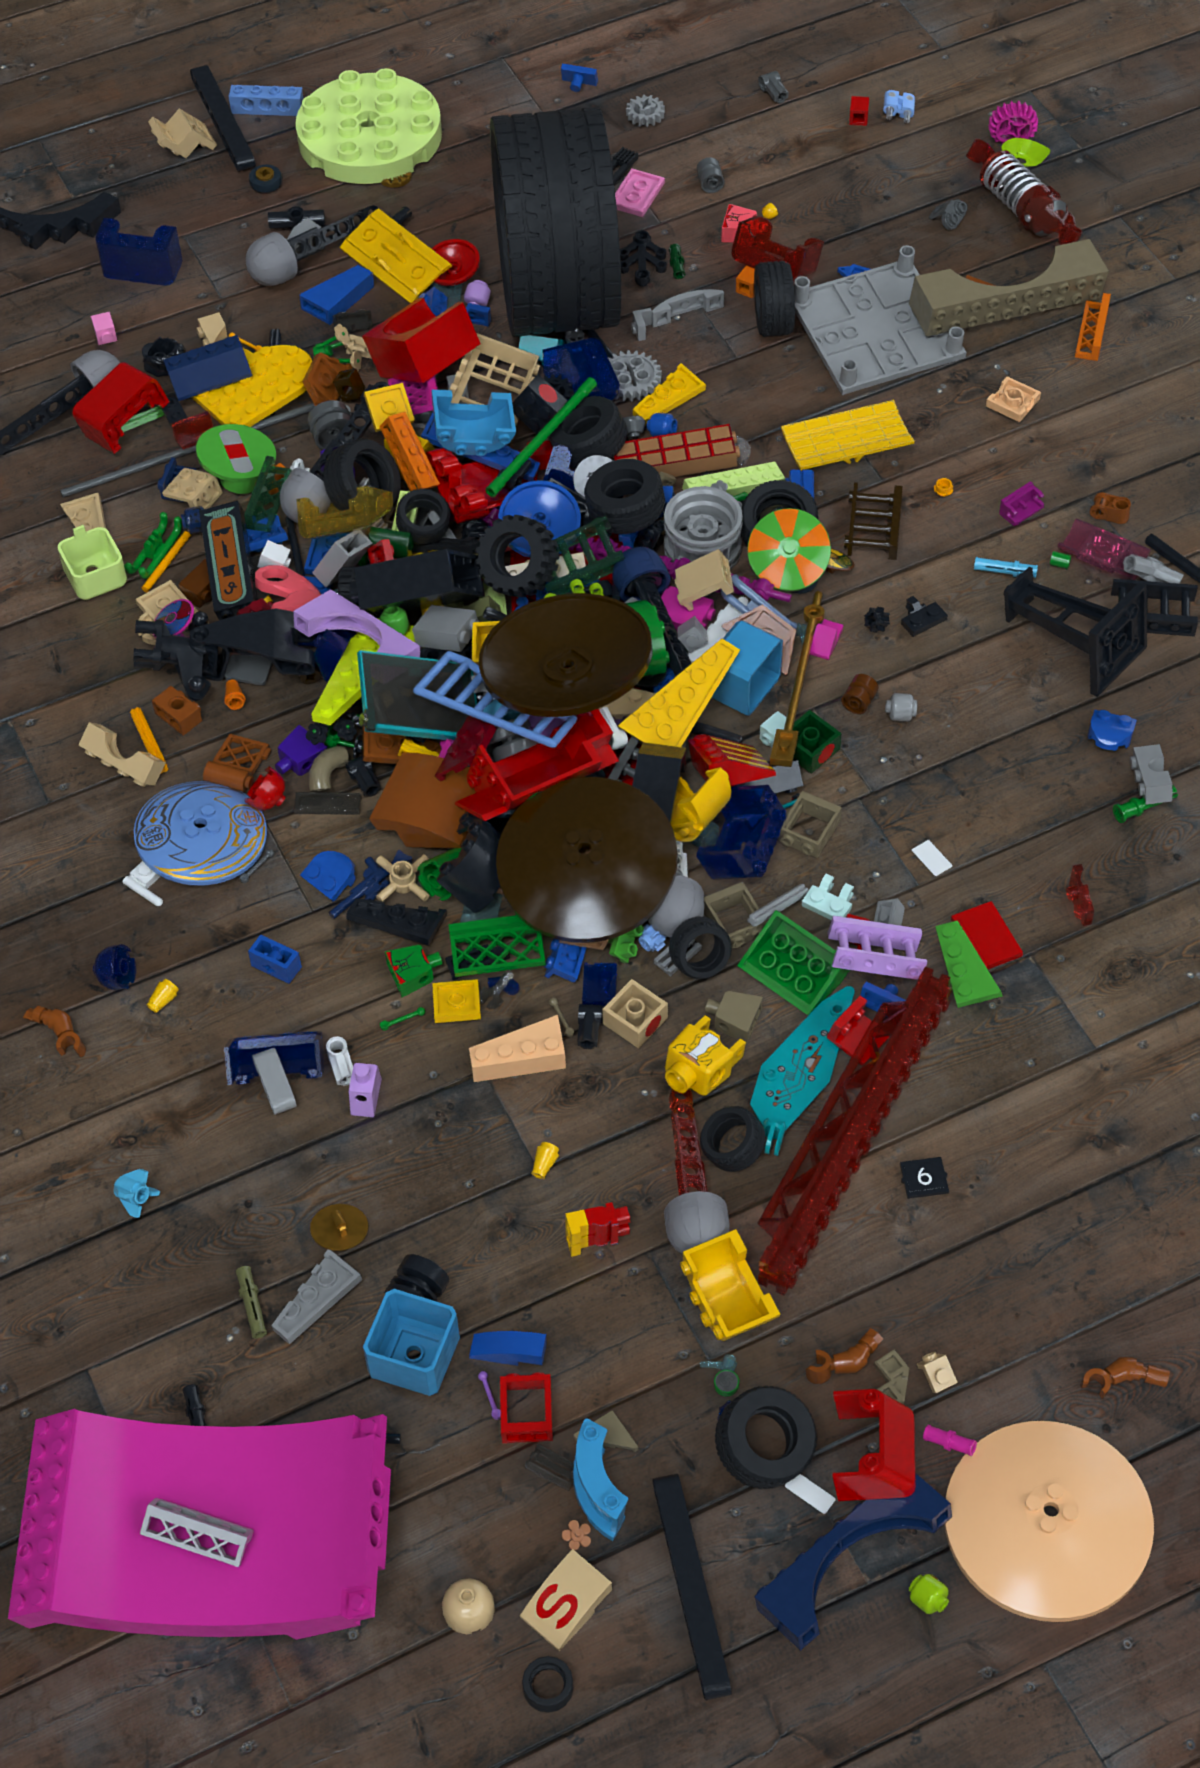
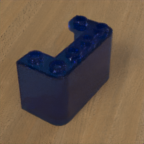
(139, 257)
(747, 835)

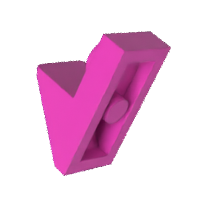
(825, 638)

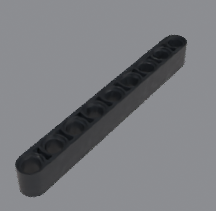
(222, 118)
(691, 1587)

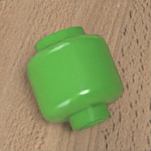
(396, 619)

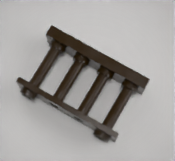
(890, 529)

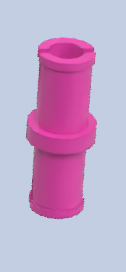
(949, 1440)

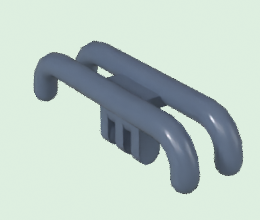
(756, 600)

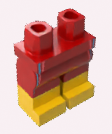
(595, 1227)

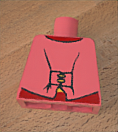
(732, 218)

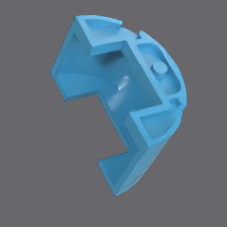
(473, 427)

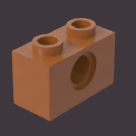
(177, 710)

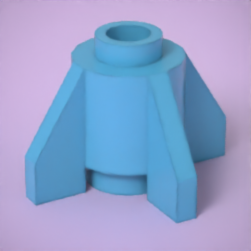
(132, 1190)

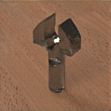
(495, 991)

